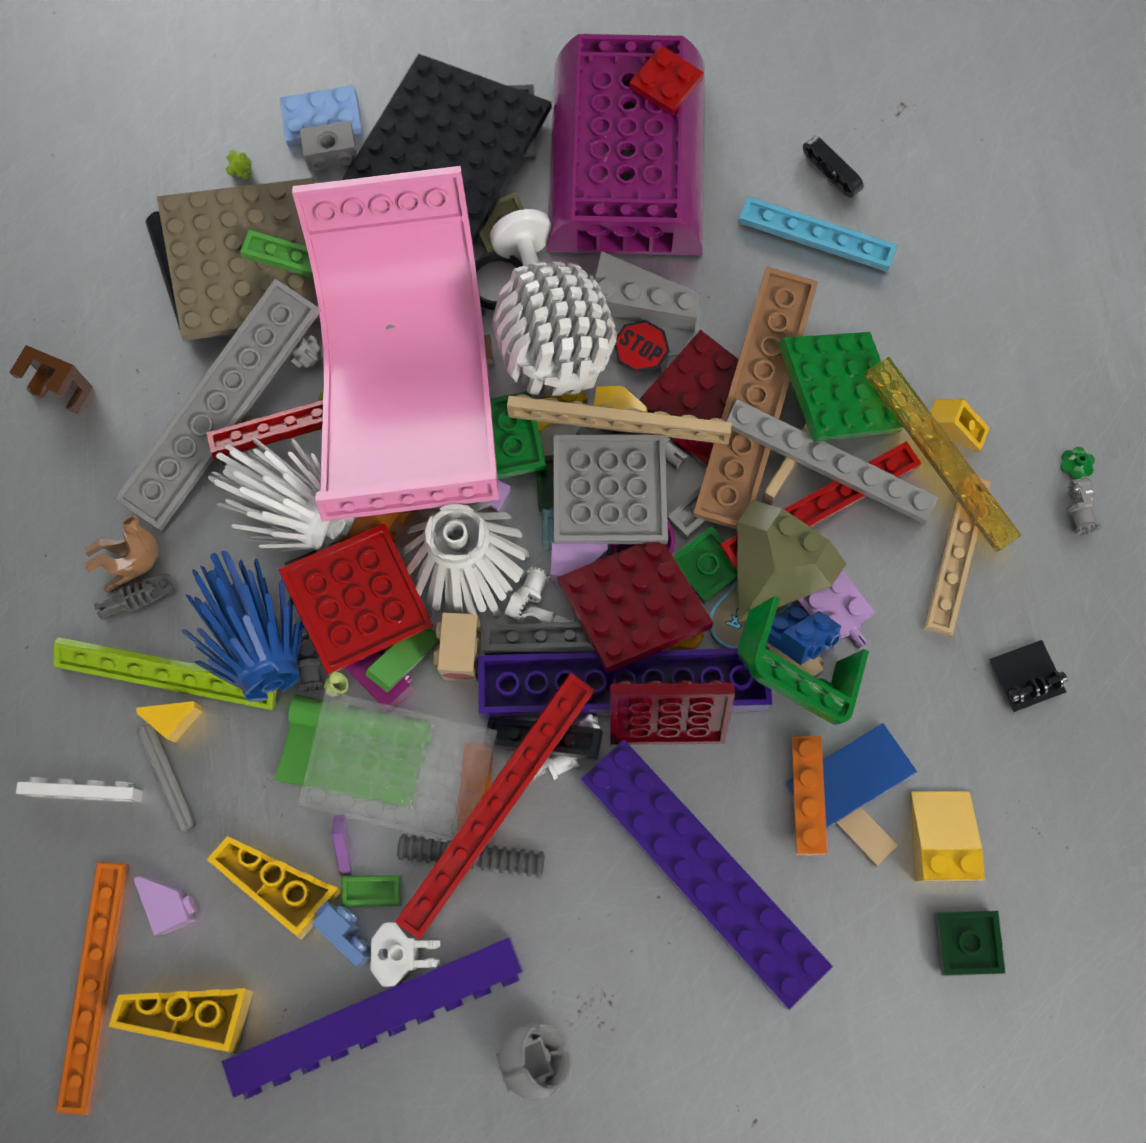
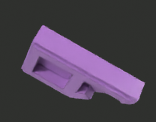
(341, 844)

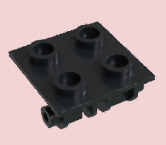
(1028, 676)

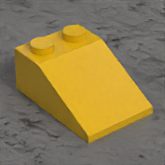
(945, 837)

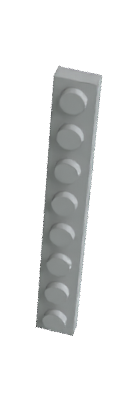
(831, 462)

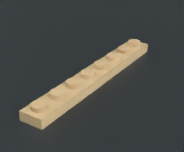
(626, 420)

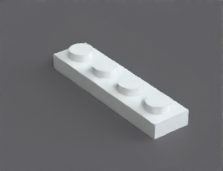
(69, 790)

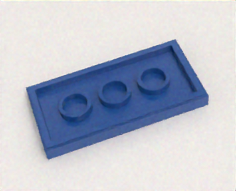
(862, 773)

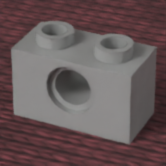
(317, 140)

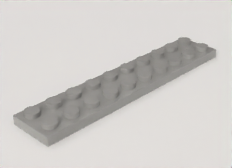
(217, 402)

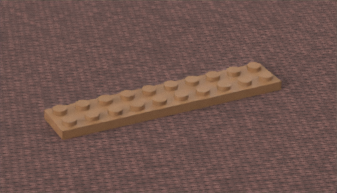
(761, 382)

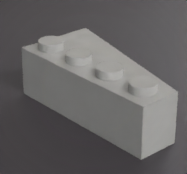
(643, 295)

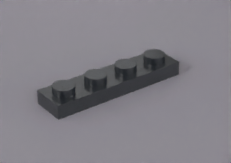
(575, 743)

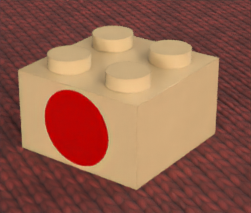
(459, 647)

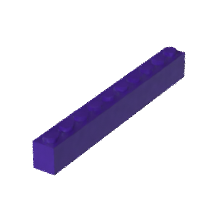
(371, 1017)

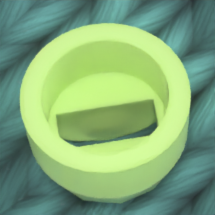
(336, 679)

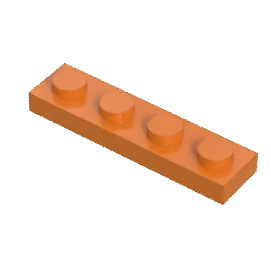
(809, 796)

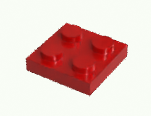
(666, 80)

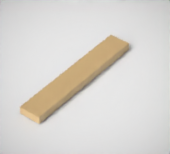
(952, 572)

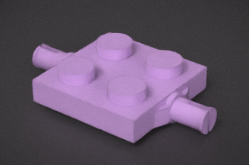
(843, 605)

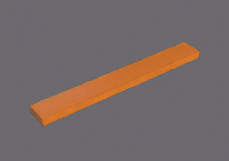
(92, 989)

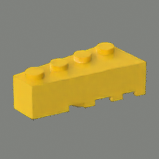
(277, 887)
(196, 1018)

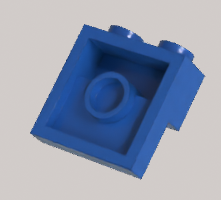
(803, 635)

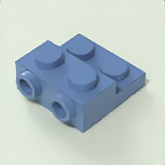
(339, 927)

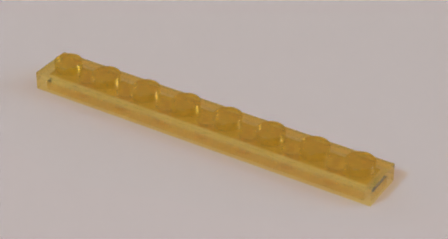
(942, 454)

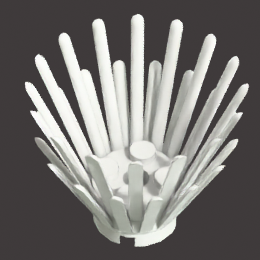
(464, 559)

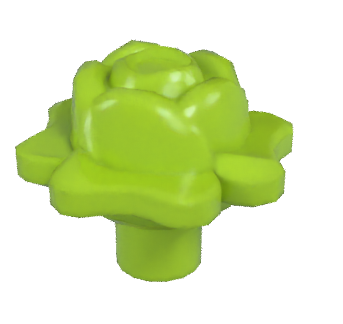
(238, 164)

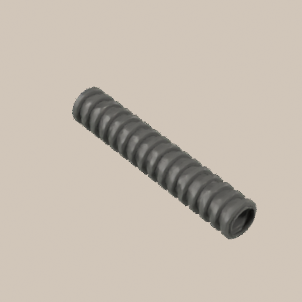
(489, 858)

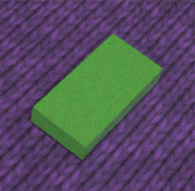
(371, 890)

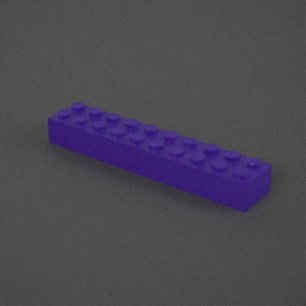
(527, 682)
(706, 875)

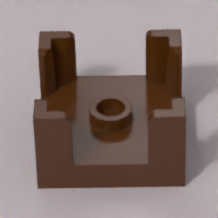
(52, 375)

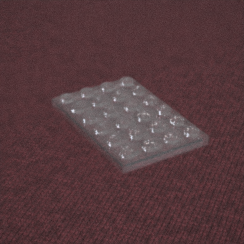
(396, 767)

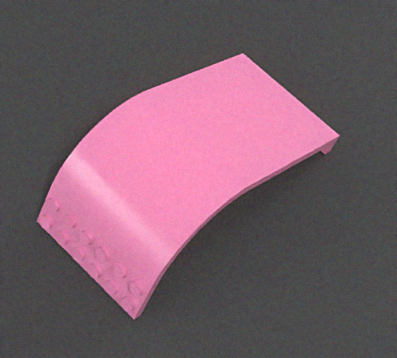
(409, 401)

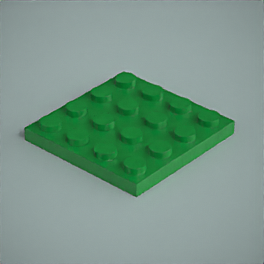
(833, 386)

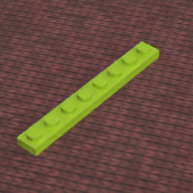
(149, 671)

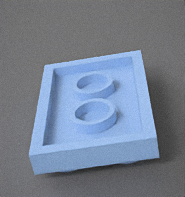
(319, 109)

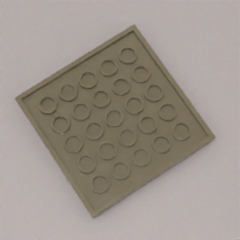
(204, 246)

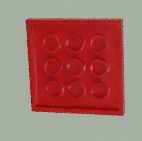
(355, 598)

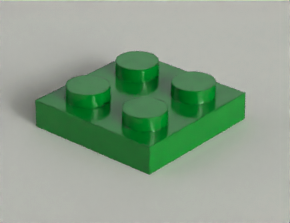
(706, 565)

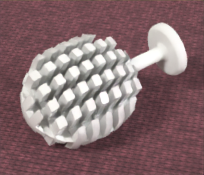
(548, 316)

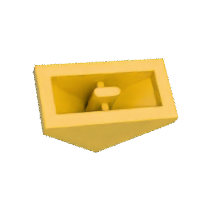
(171, 719)

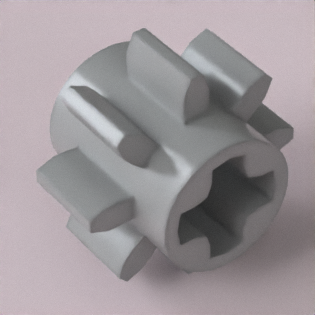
(306, 352)

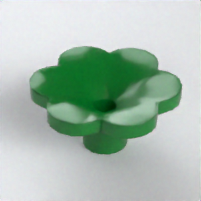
(1077, 463)

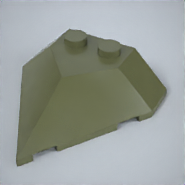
(780, 558)

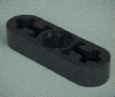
(833, 166)

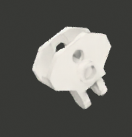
(402, 954)

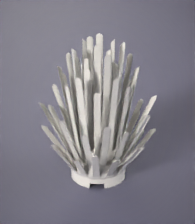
(284, 497)

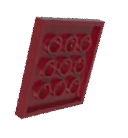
(696, 386)
(634, 604)
(670, 712)

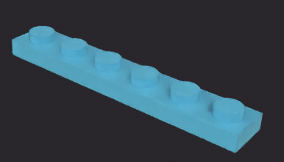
(817, 233)

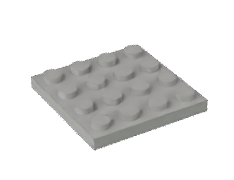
(610, 489)

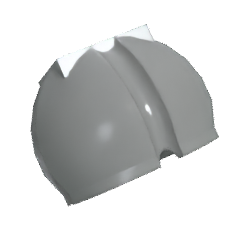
(544, 1056)

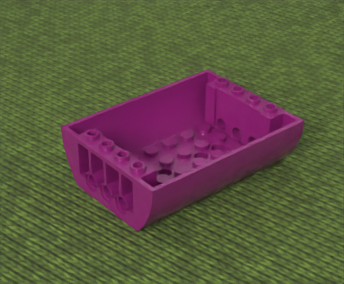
(587, 198)

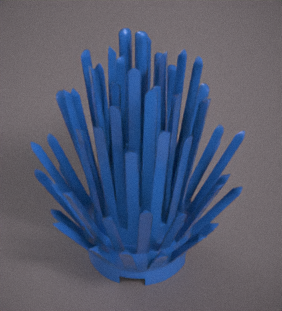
(248, 636)

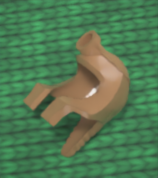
(138, 554)

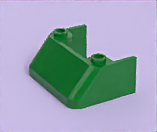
(828, 700)

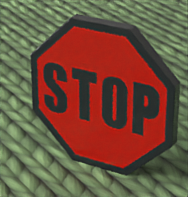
(641, 346)

